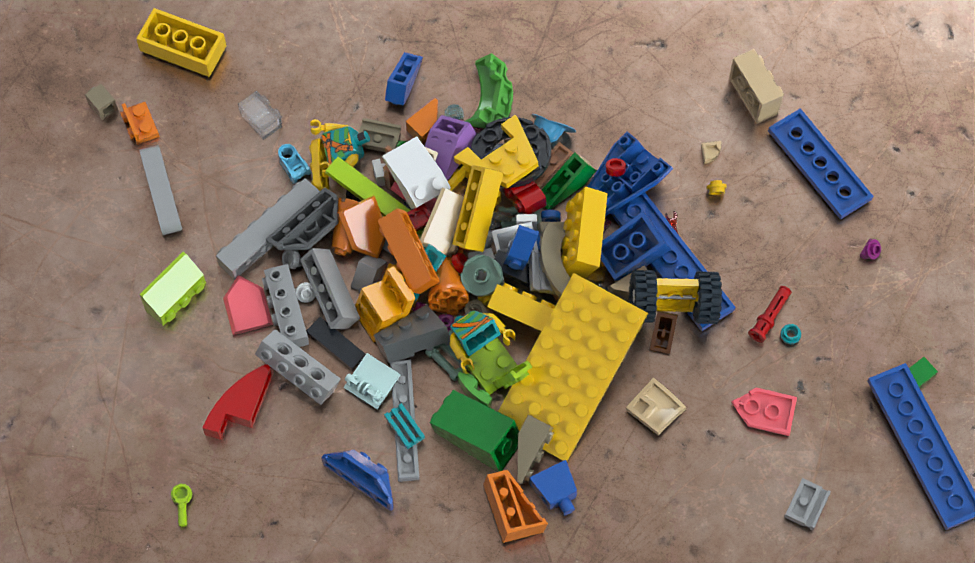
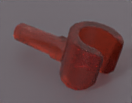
(673, 221)

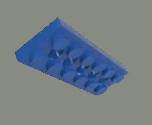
(815, 174)

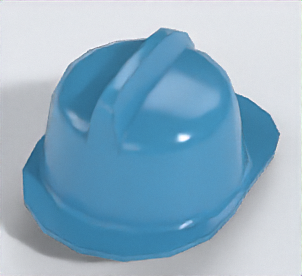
(552, 128)

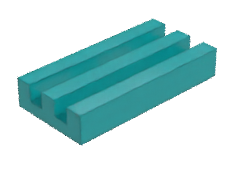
(395, 412)

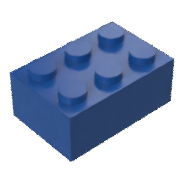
(633, 246)

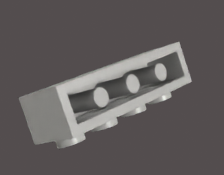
(330, 288)
(285, 304)

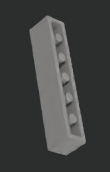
(252, 243)

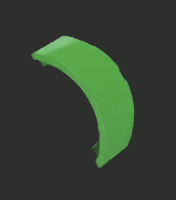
(495, 92)

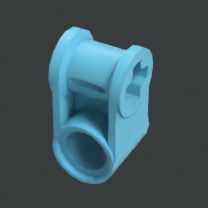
(294, 166)

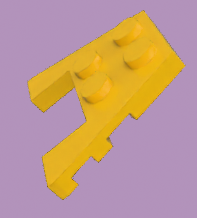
(512, 158)

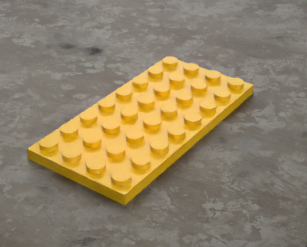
(574, 362)

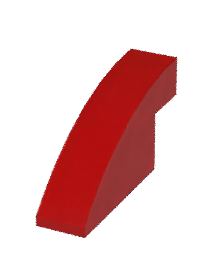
(239, 402)

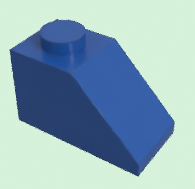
(520, 247)

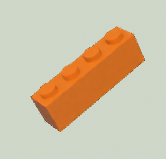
(408, 251)

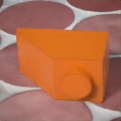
(422, 121)

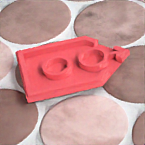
(246, 306)
(766, 410)

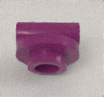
(871, 250)

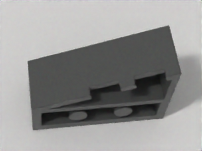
(412, 334)

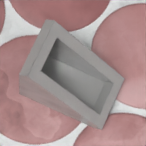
(367, 272)

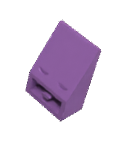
(449, 138)

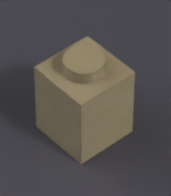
(101, 101)

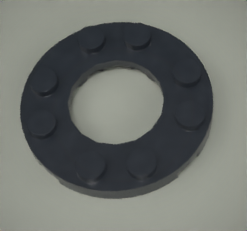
(538, 139)

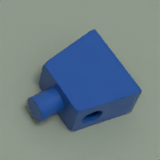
(555, 487)

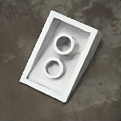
(415, 172)

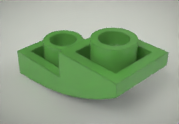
(470, 385)

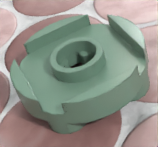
(471, 272)

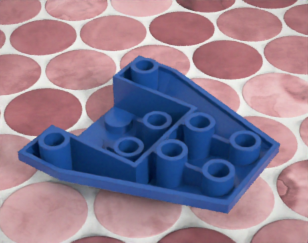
(641, 173)

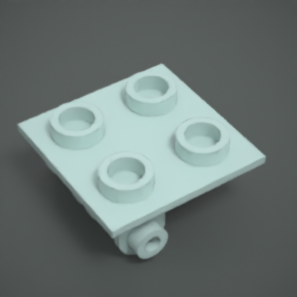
(371, 381)

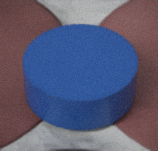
(551, 216)

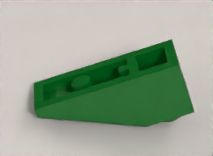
(567, 180)

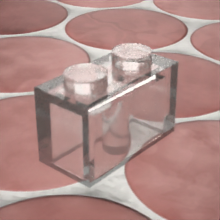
(260, 114)

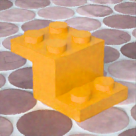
(384, 302)

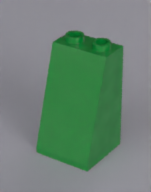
(476, 430)

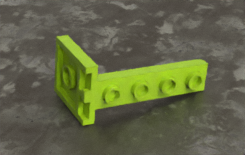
(496, 367)

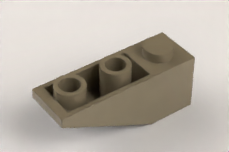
(530, 445)

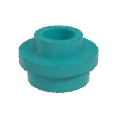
(790, 328)

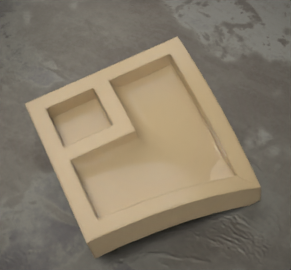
(655, 406)

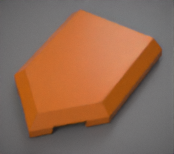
(362, 226)

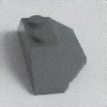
(308, 223)

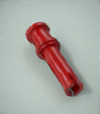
(766, 320)

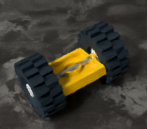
(694, 295)

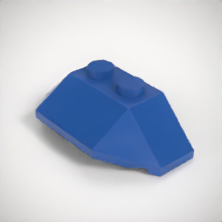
(362, 474)

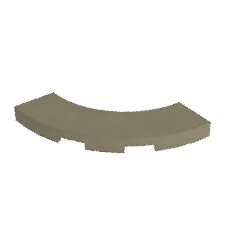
(551, 260)

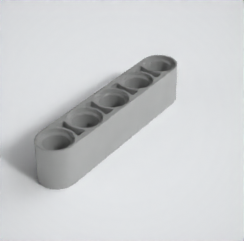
(160, 190)

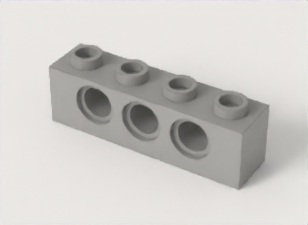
(297, 366)

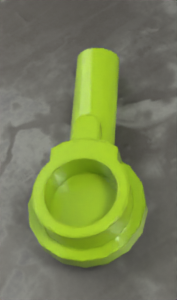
(181, 495)

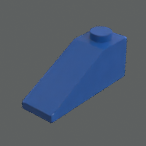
(402, 78)

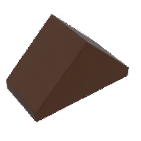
(663, 332)

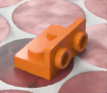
(140, 122)

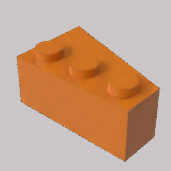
(511, 508)

